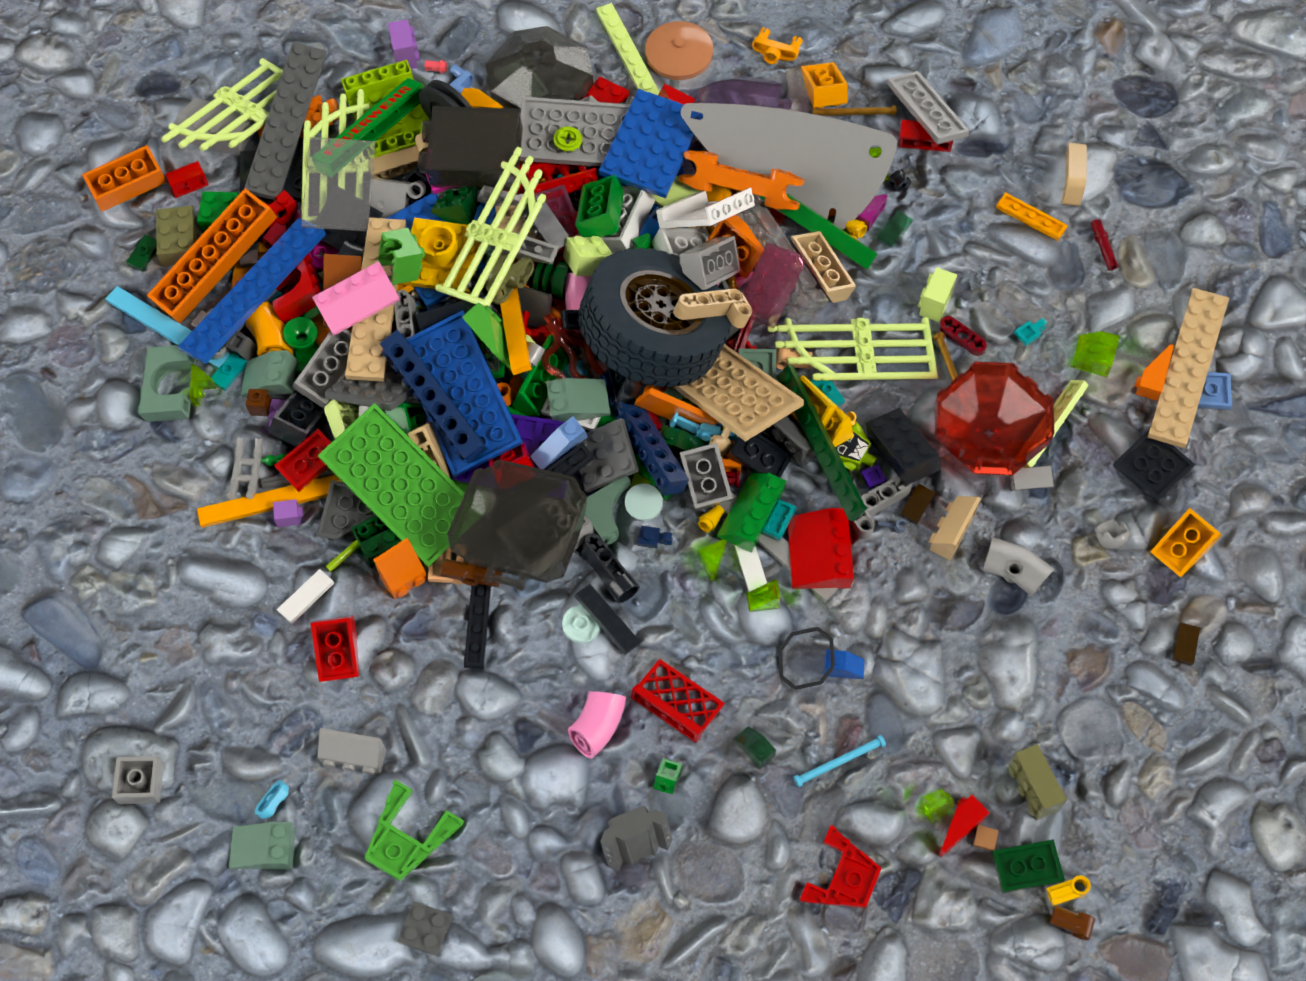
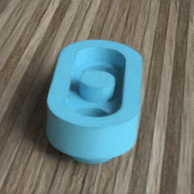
(271, 800)

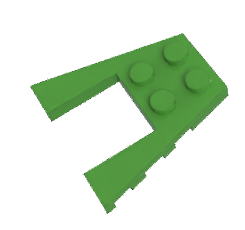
(398, 852)

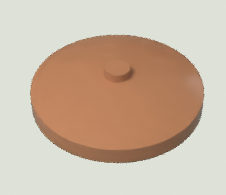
(679, 50)

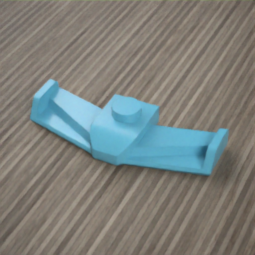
(703, 431)

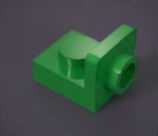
(667, 776)

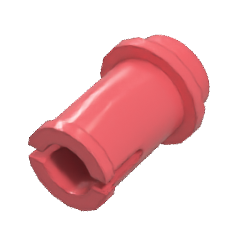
(438, 66)

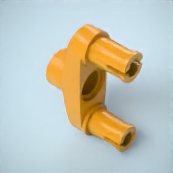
(775, 50)

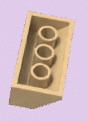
(825, 265)

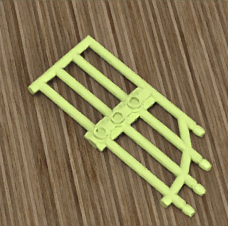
(236, 103)
(323, 126)
(495, 236)
(863, 347)

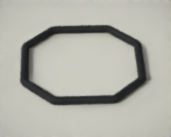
(831, 657)

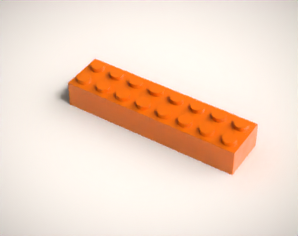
(212, 255)

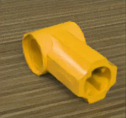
(1066, 891)

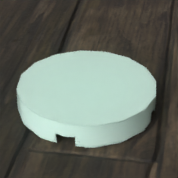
(643, 502)
(579, 625)

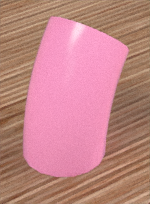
(574, 291)
(597, 722)

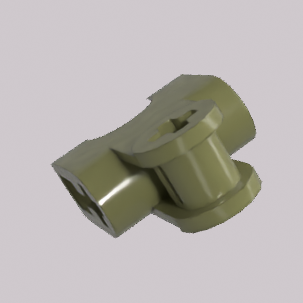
(515, 278)

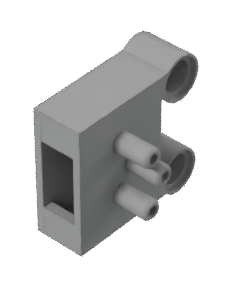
(393, 195)

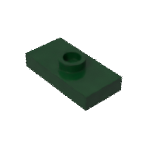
(143, 253)

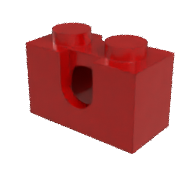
(283, 202)

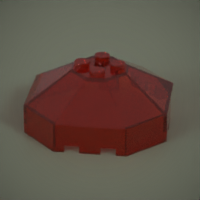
(998, 400)

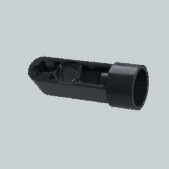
(612, 573)

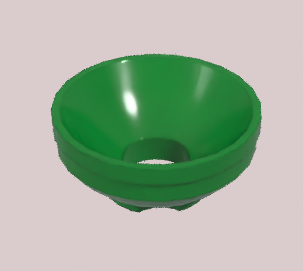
(300, 326)

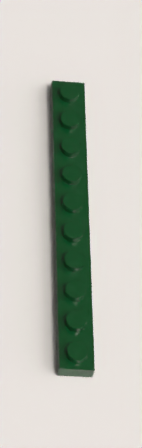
(823, 447)

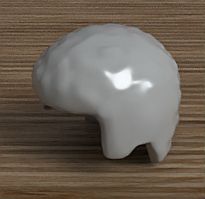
(1112, 534)

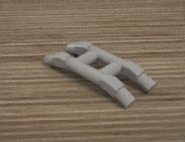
(241, 461)

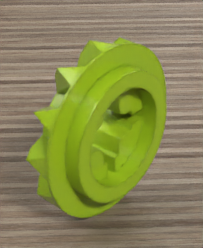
(562, 134)

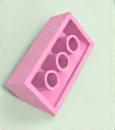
(356, 298)

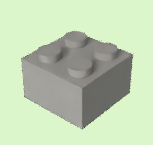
(138, 780)

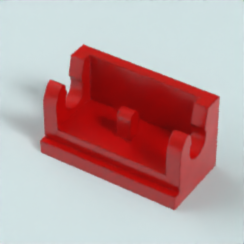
(187, 179)

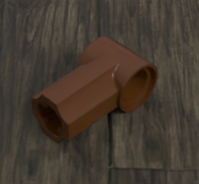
(1077, 923)

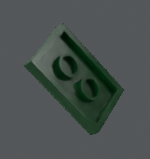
(1028, 866)

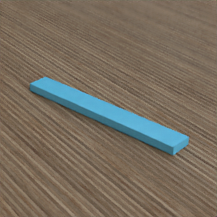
(153, 319)

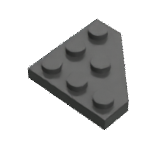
(341, 512)

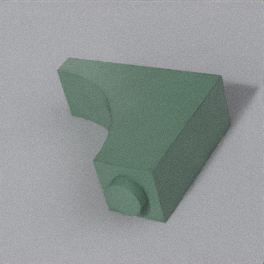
(601, 508)

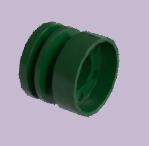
(551, 278)

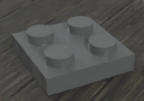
(425, 928)

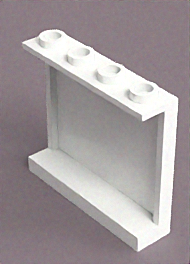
(697, 211)

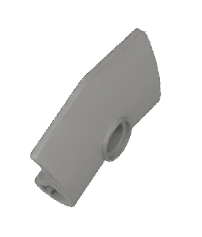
(1007, 556)

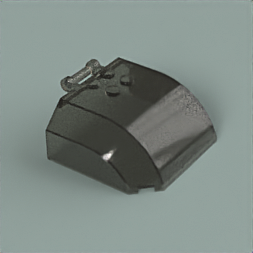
(518, 522)

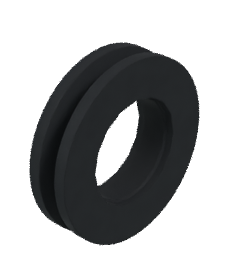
(440, 94)

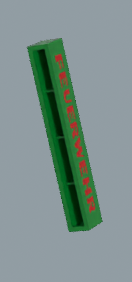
(385, 113)

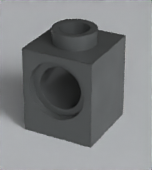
(241, 345)

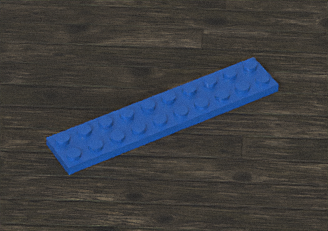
(251, 291)

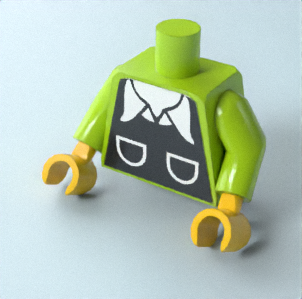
(856, 450)

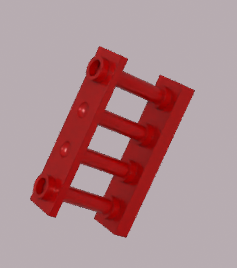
(571, 182)

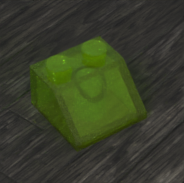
(1095, 352)

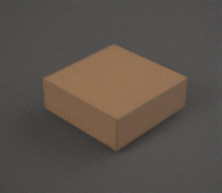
(985, 838)

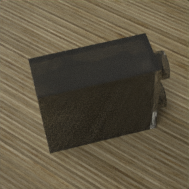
(469, 146)

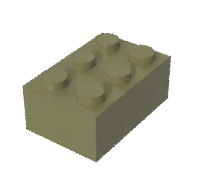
(175, 233)
(1036, 782)

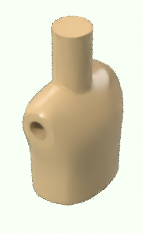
(723, 442)

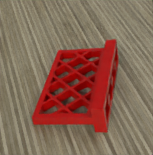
(665, 710)

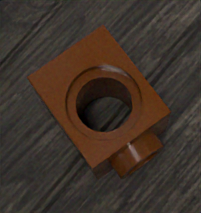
(258, 402)

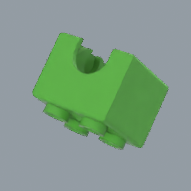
(401, 251)

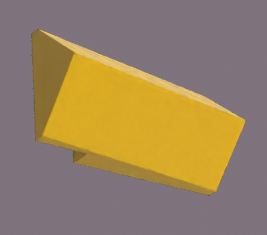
(833, 418)

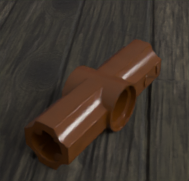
(467, 573)

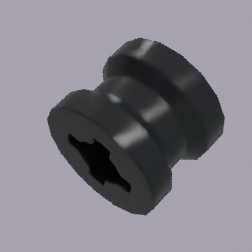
(900, 180)

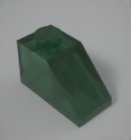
(755, 746)

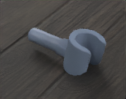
(897, 529)

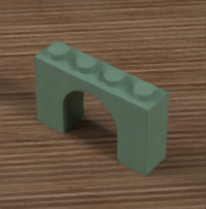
(158, 364)

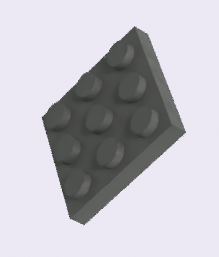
(612, 455)

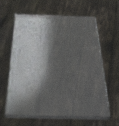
(338, 184)

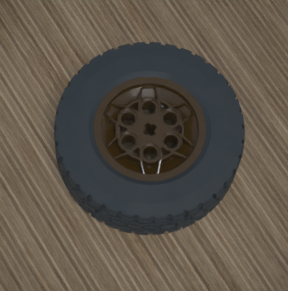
(633, 324)

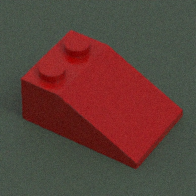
(335, 648)

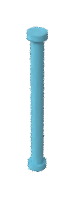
(799, 780)

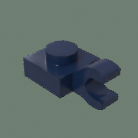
(651, 537)

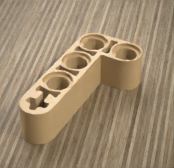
(399, 162)
(1075, 174)
(715, 303)

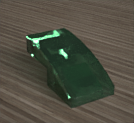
(895, 228)

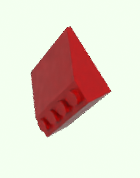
(820, 550)

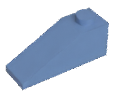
(559, 443)

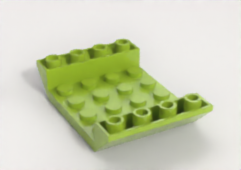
(376, 85)

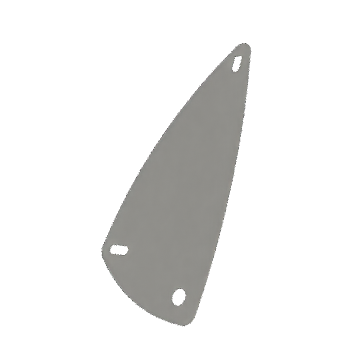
(818, 148)

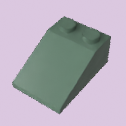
(270, 372)
(577, 398)
(263, 846)

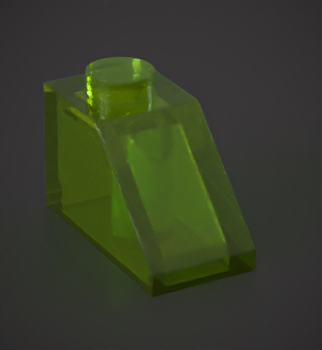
(937, 805)

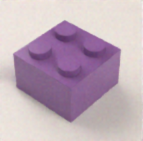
(404, 43)

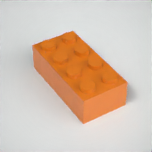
(124, 178)

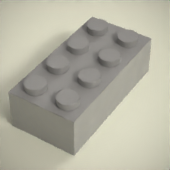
(325, 368)

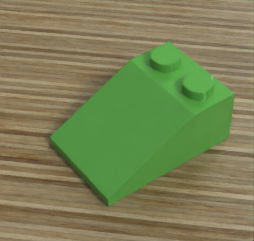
(490, 331)

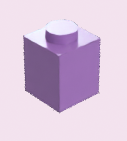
(287, 513)

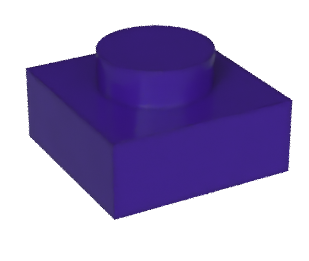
(873, 477)

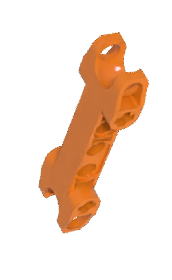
(771, 187)

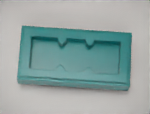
(229, 371)
(830, 390)
(779, 520)

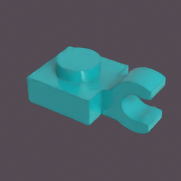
(1030, 332)

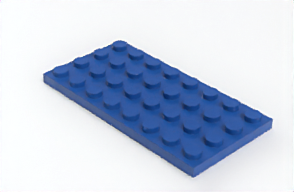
(463, 372)

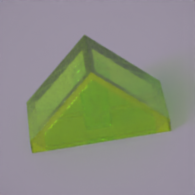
(712, 557)
(764, 597)

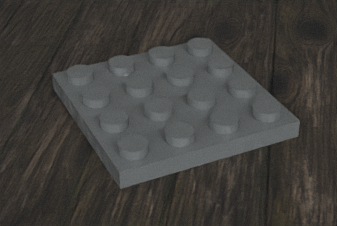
(385, 394)

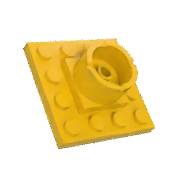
(442, 246)

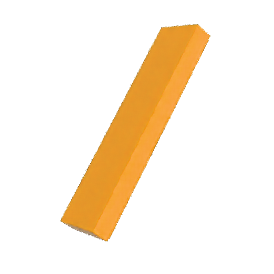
(1031, 216)

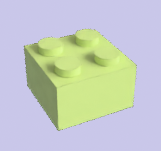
(585, 254)
(937, 294)

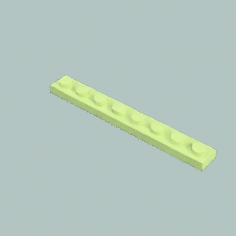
(626, 49)

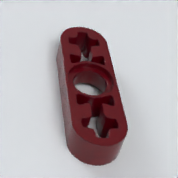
(977, 340)

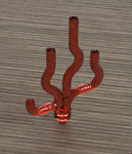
(561, 338)

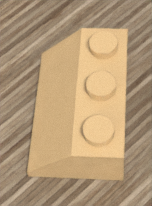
(954, 525)

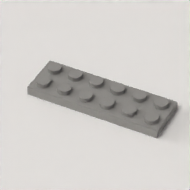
(928, 107)

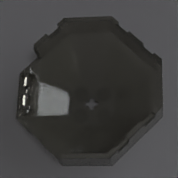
(559, 74)

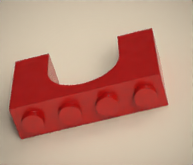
(300, 298)

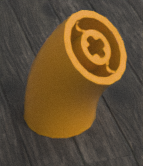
(267, 330)

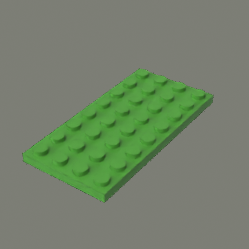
(396, 482)

